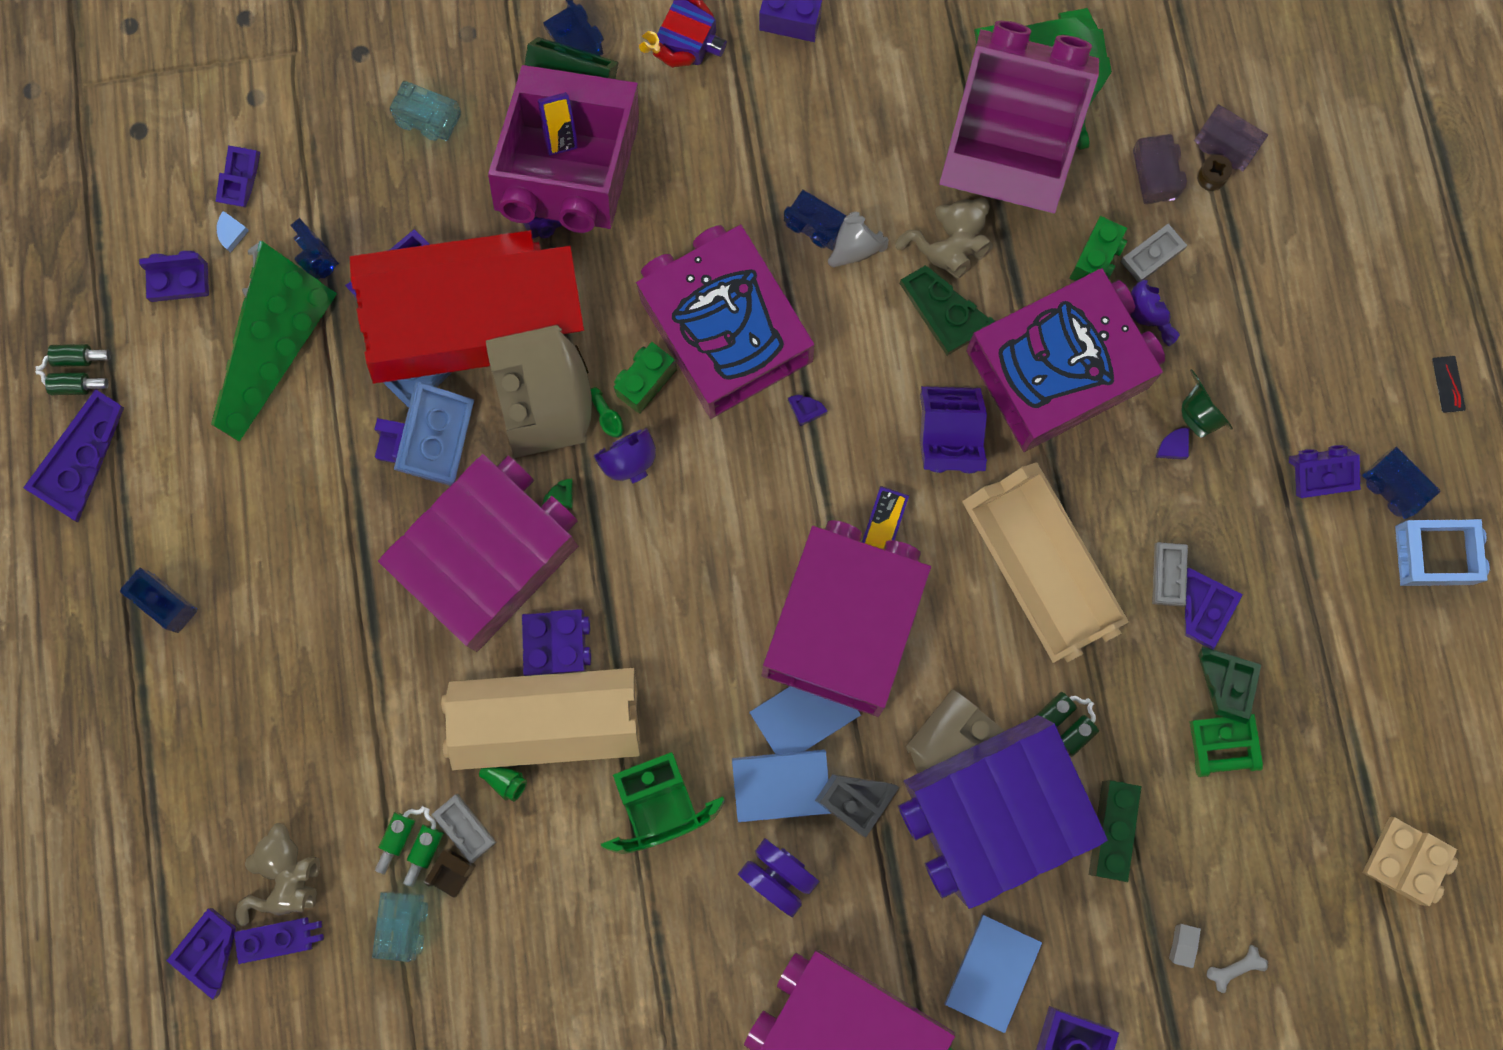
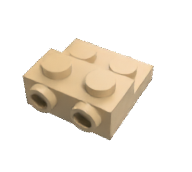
(1411, 862)

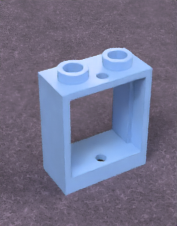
(1411, 554)

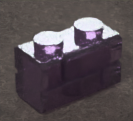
(1231, 137)
(1159, 169)

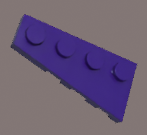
(74, 461)

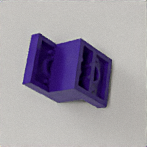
(953, 429)

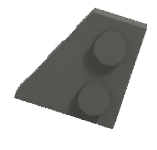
(856, 801)

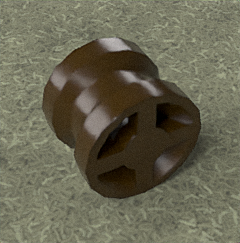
(1214, 180)

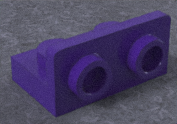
(175, 276)
(1326, 471)

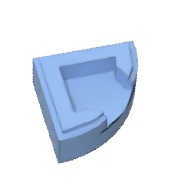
(230, 231)

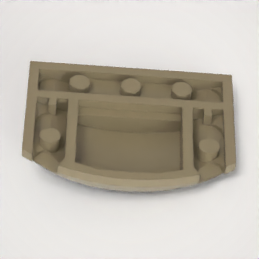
(541, 390)
(949, 731)

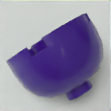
(628, 457)

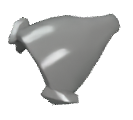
(856, 242)

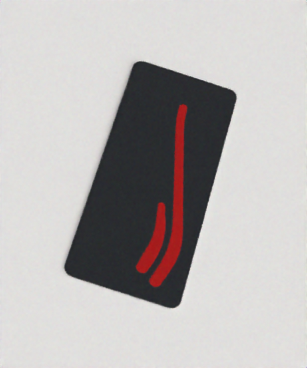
(1448, 384)

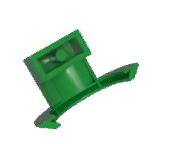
(657, 805)

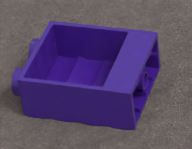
(1001, 813)

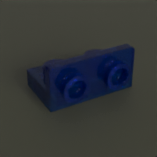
(573, 30)
(814, 219)
(315, 256)

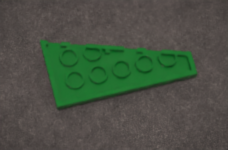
(271, 329)

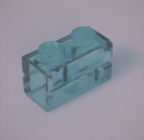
(425, 111)
(399, 926)

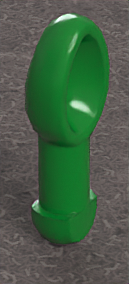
(609, 419)

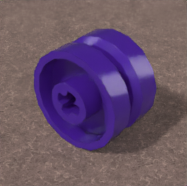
(778, 877)

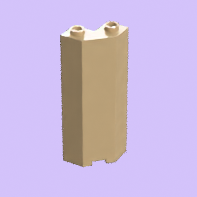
(1045, 563)
(541, 719)

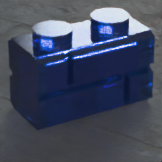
(1400, 483)
(158, 600)

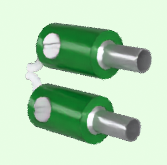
(396, 838)

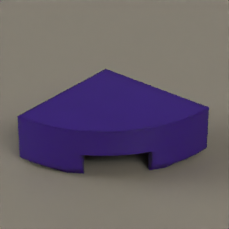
(806, 409)
(1175, 445)

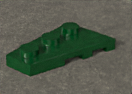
(943, 309)

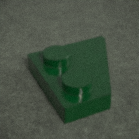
(1230, 683)

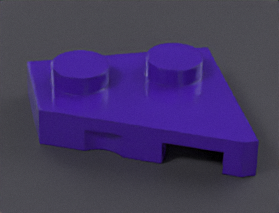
(1207, 608)
(205, 952)

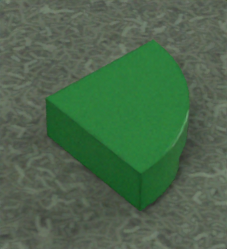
(563, 493)

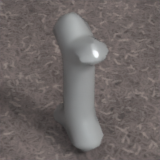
(1251, 962)

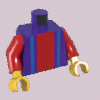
(685, 35)

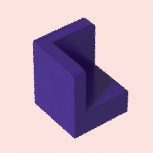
(389, 440)

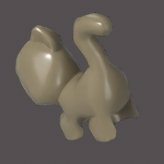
(962, 223)
(277, 859)

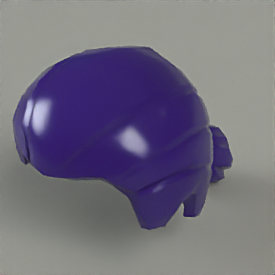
(1152, 312)

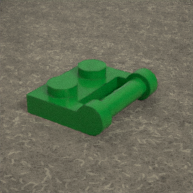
(1225, 734)

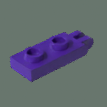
(275, 940)

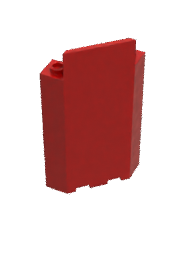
(440, 302)

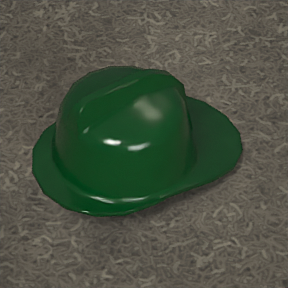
(1200, 411)

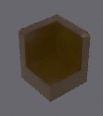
(449, 872)

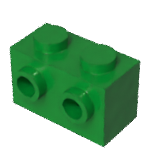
(1100, 249)
(645, 377)

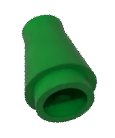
(504, 781)

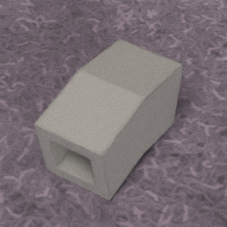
(1185, 945)

